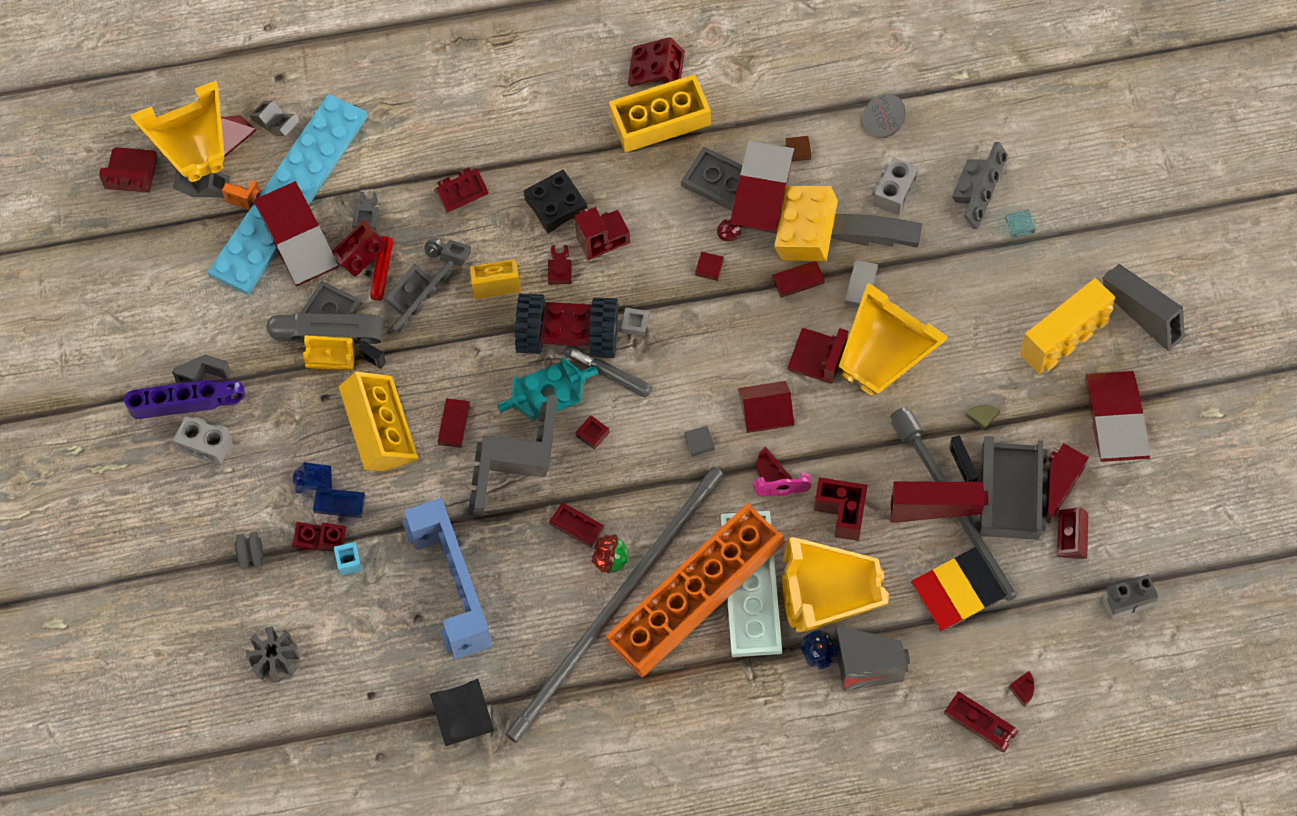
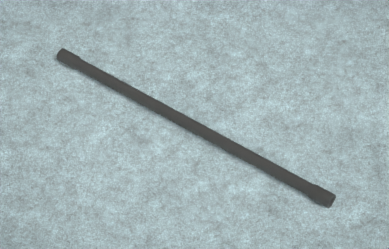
(524, 721)

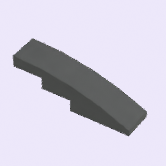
(876, 229)

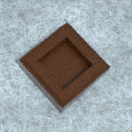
(801, 147)

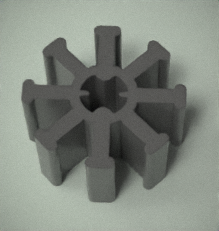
(264, 662)

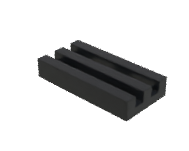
(963, 460)

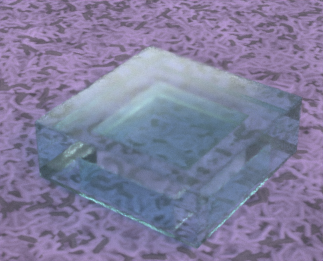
(1020, 223)

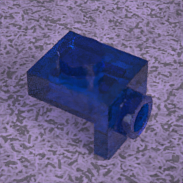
(312, 477)

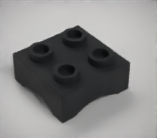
(554, 200)
(462, 712)

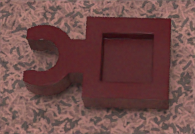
(560, 268)

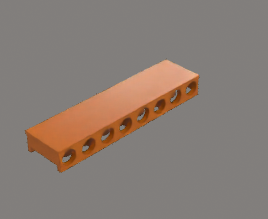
(695, 590)

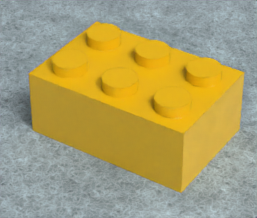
(806, 223)

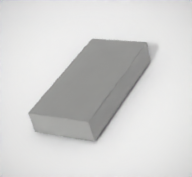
(861, 275)

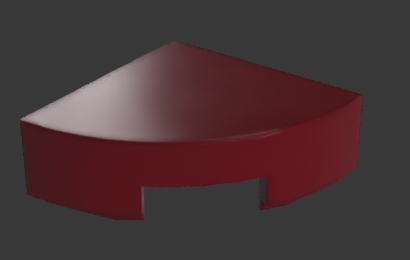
(1023, 688)

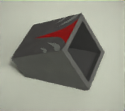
(869, 659)

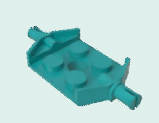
(562, 378)

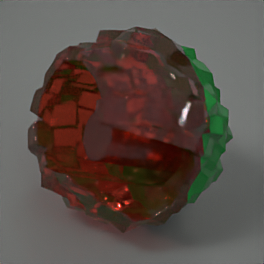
(610, 554)

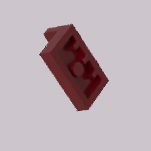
(461, 190)
(359, 248)

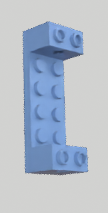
(430, 525)

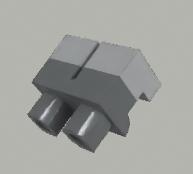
(1129, 596)

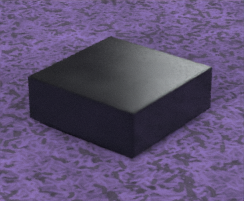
(372, 355)

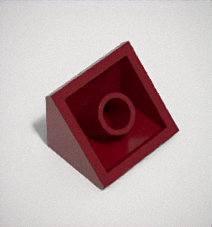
(766, 406)

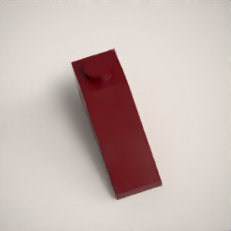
(1063, 473)

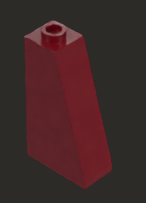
(936, 500)

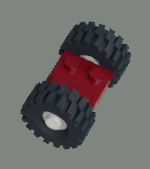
(566, 324)

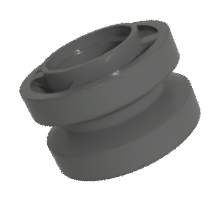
(249, 550)

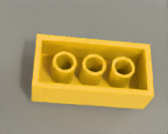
(660, 113)
(1067, 326)

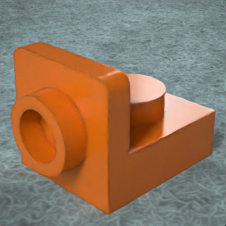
(240, 196)

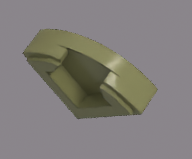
(982, 415)

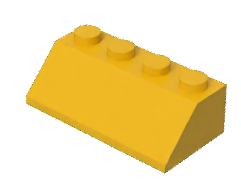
(377, 421)

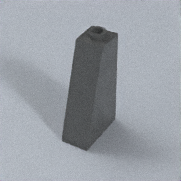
(1146, 306)

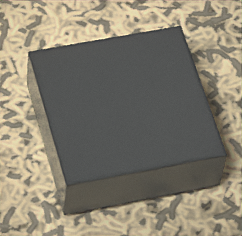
(699, 441)

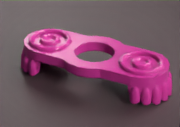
(770, 488)

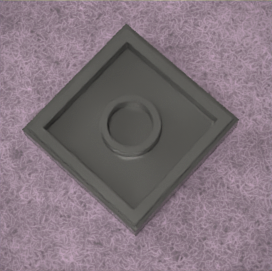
(331, 300)

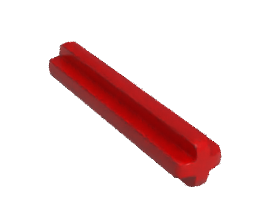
(381, 270)

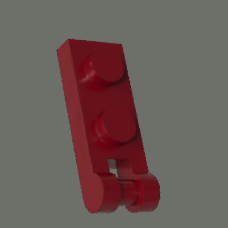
(980, 721)

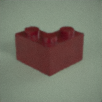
(600, 233)
(846, 501)

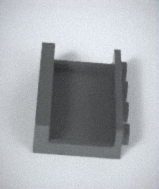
(1014, 486)

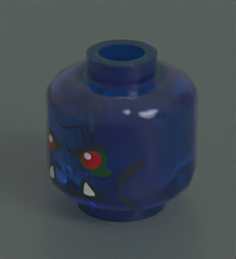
(818, 649)

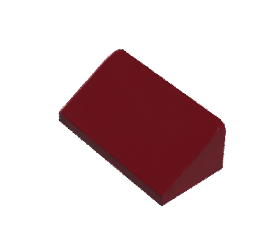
(1072, 533)

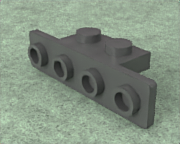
(978, 183)
(411, 290)

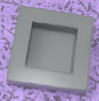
(635, 321)

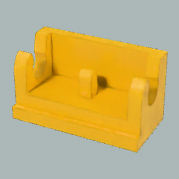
(329, 353)

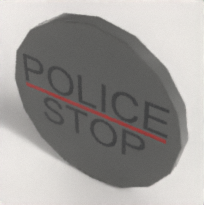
(884, 115)

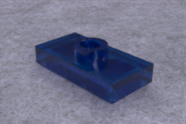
(339, 502)

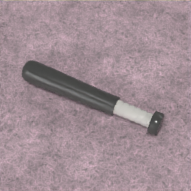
(623, 378)

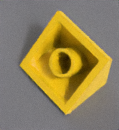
(495, 279)

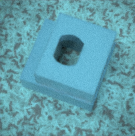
(346, 552)

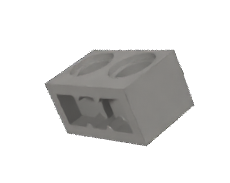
(897, 186)
(200, 444)

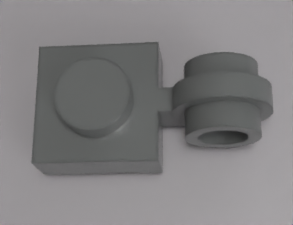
(451, 251)

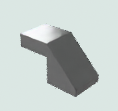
(273, 118)
(208, 186)
(197, 368)

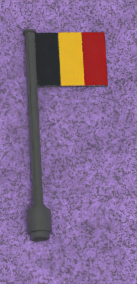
(967, 581)

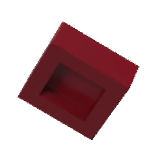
(709, 266)
(592, 432)

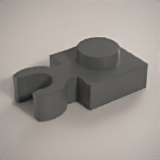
(366, 211)

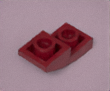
(318, 537)

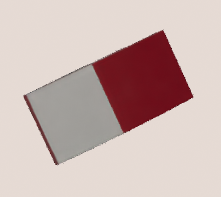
(762, 187)
(295, 233)
(1117, 416)

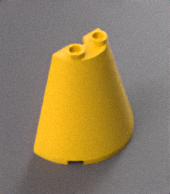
(189, 135)
(884, 343)
(828, 584)

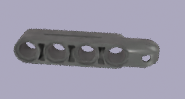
(354, 326)

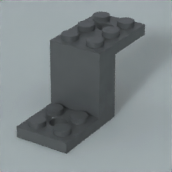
(513, 455)

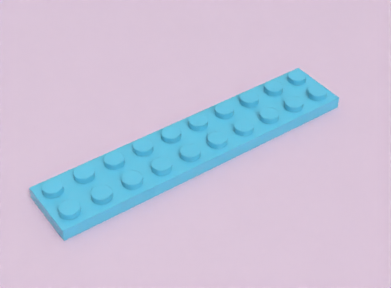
(309, 165)

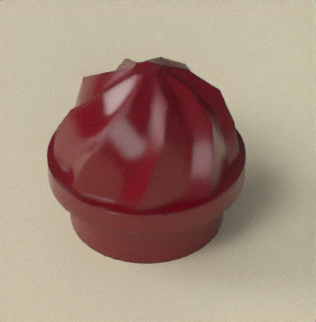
(727, 232)

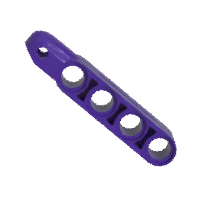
(173, 393)

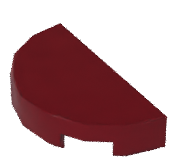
(770, 468)

